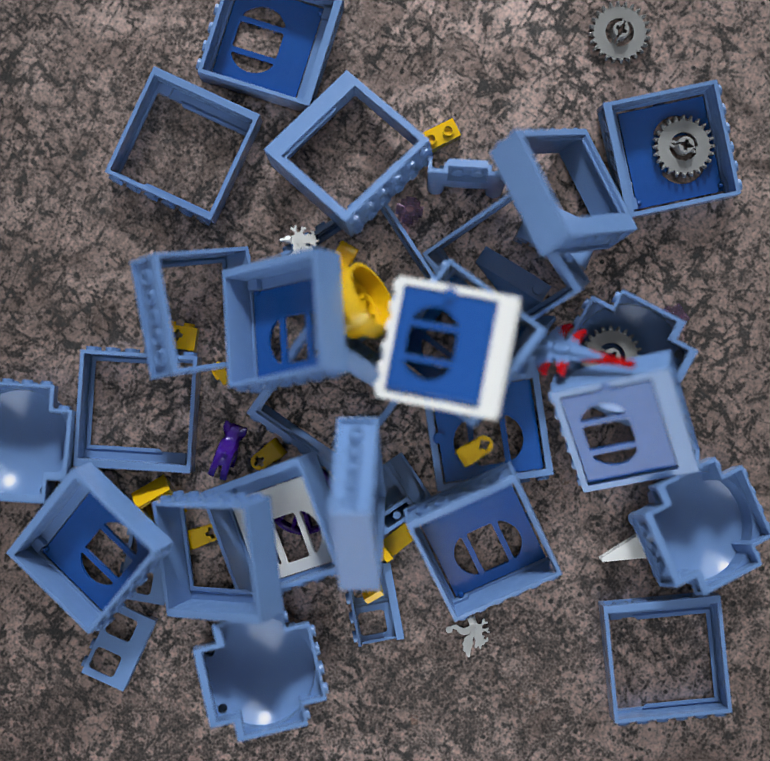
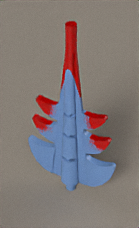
(556, 348)

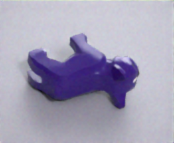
(227, 449)

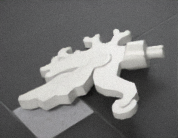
(300, 240)
(472, 631)

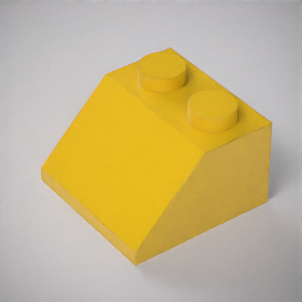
(151, 492)

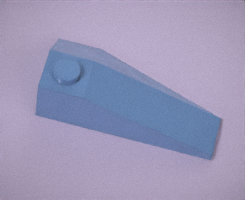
(512, 279)

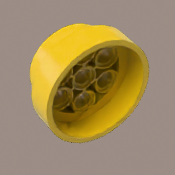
(364, 302)

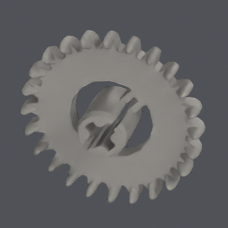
(627, 15)
(665, 142)
(612, 337)

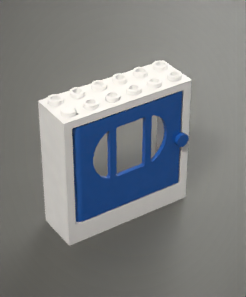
(471, 352)

